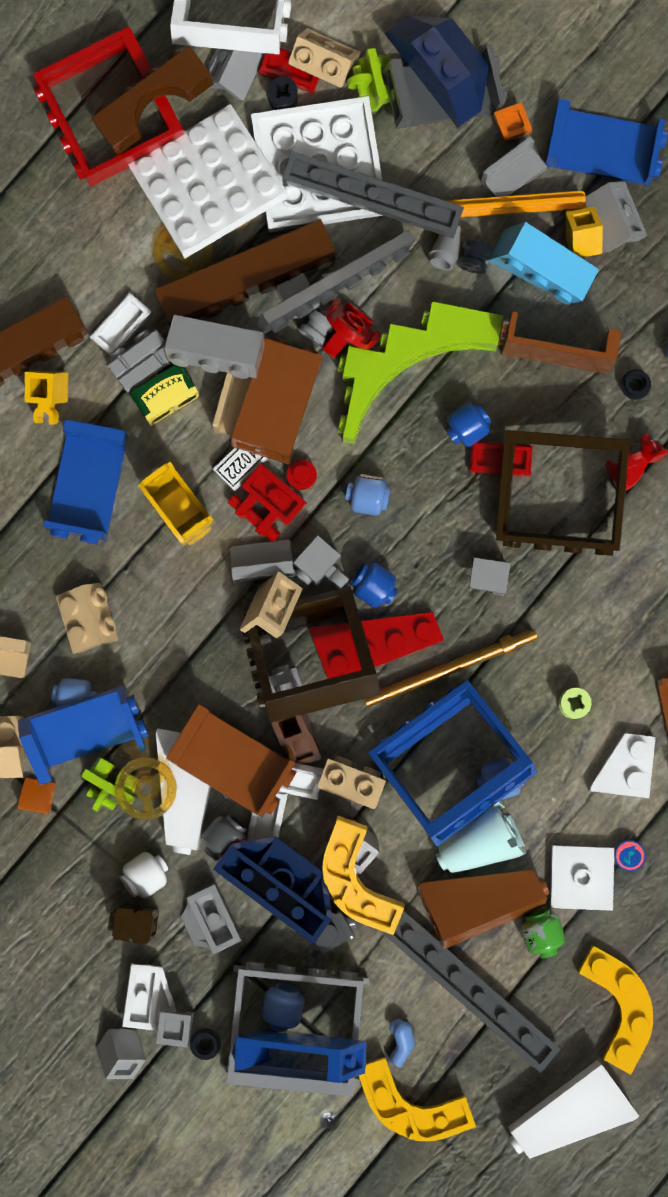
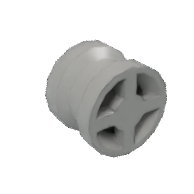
(316, 328)

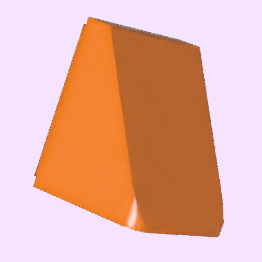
(36, 796)

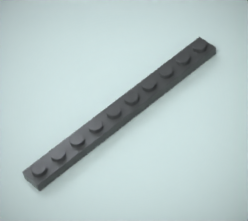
(465, 985)

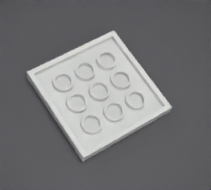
(329, 132)
(208, 181)

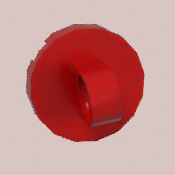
(350, 326)

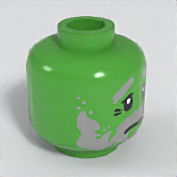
(543, 933)

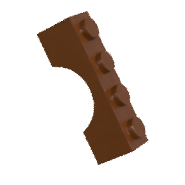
(180, 76)

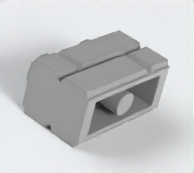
(140, 362)

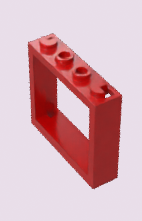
(81, 61)

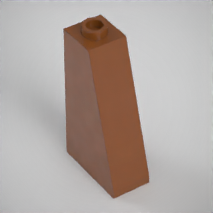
(480, 903)

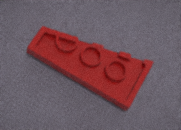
(386, 639)

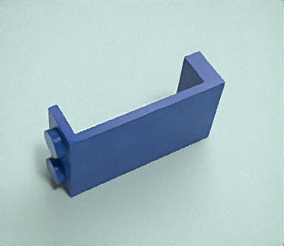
(605, 146)
(87, 482)
(80, 730)
(345, 1056)

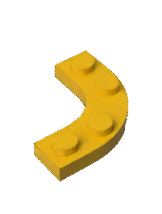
(345, 886)
(634, 1007)
(407, 1119)

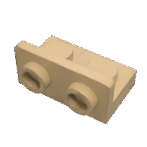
(323, 57)

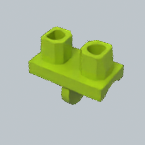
(369, 79)
(98, 776)

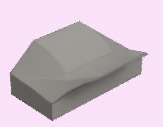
(210, 920)

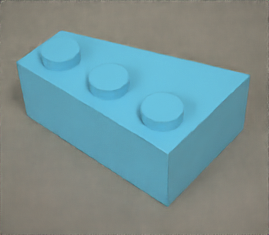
(543, 263)

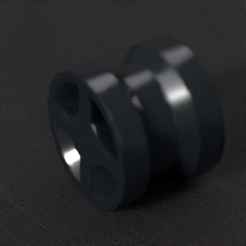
(284, 99)
(474, 257)

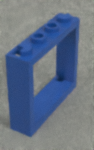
(483, 797)

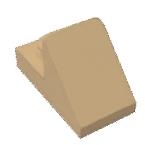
(11, 748)

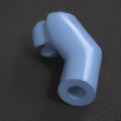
(404, 1039)

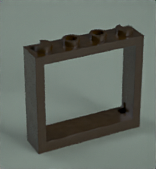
(545, 541)
(322, 693)

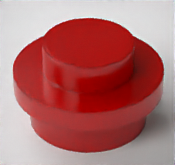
(301, 475)

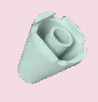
(482, 842)

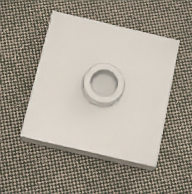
(582, 877)

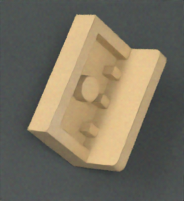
(87, 617)
(351, 783)

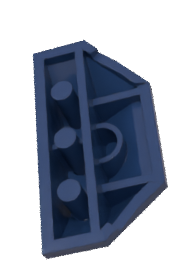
(443, 63)
(280, 883)

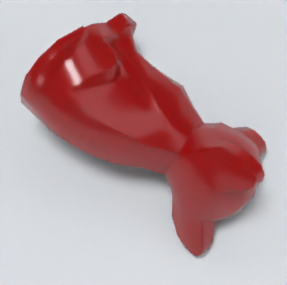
(649, 452)

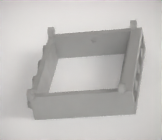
(292, 1078)

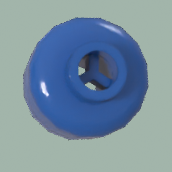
(468, 424)
(374, 584)

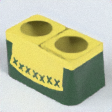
(164, 394)

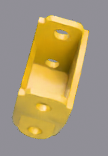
(176, 504)

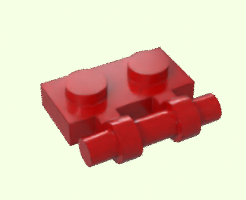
(272, 495)

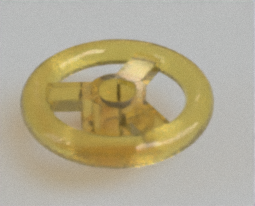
(161, 247)
(164, 774)

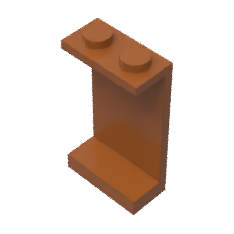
(558, 354)
(276, 401)
(231, 762)

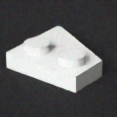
(627, 768)
(146, 997)

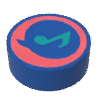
(629, 855)

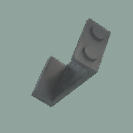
(416, 106)

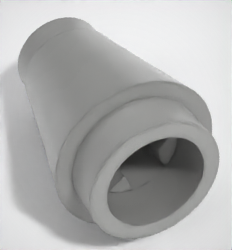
(445, 251)

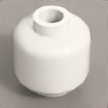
(144, 875)

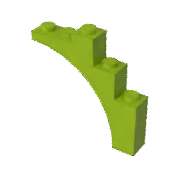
(446, 330)

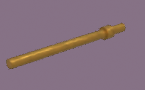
(505, 645)

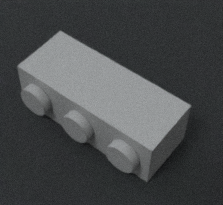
(214, 347)

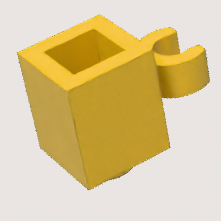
(584, 231)
(47, 390)

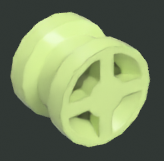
(571, 707)

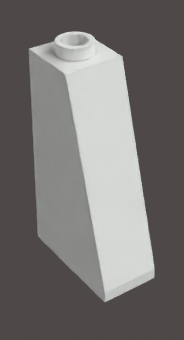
(186, 816)
(572, 1113)

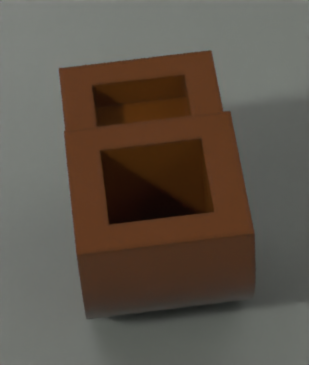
(298, 739)

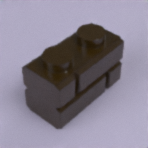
(134, 923)

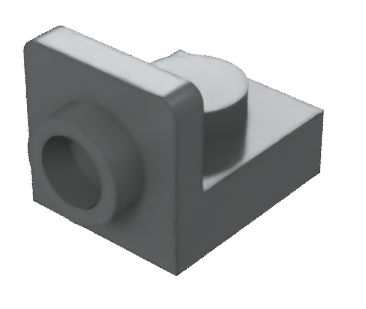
(337, 932)

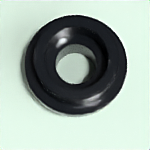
(642, 378)
(198, 1051)

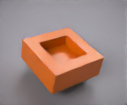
(512, 122)

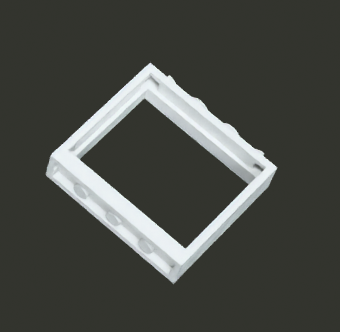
(227, 36)

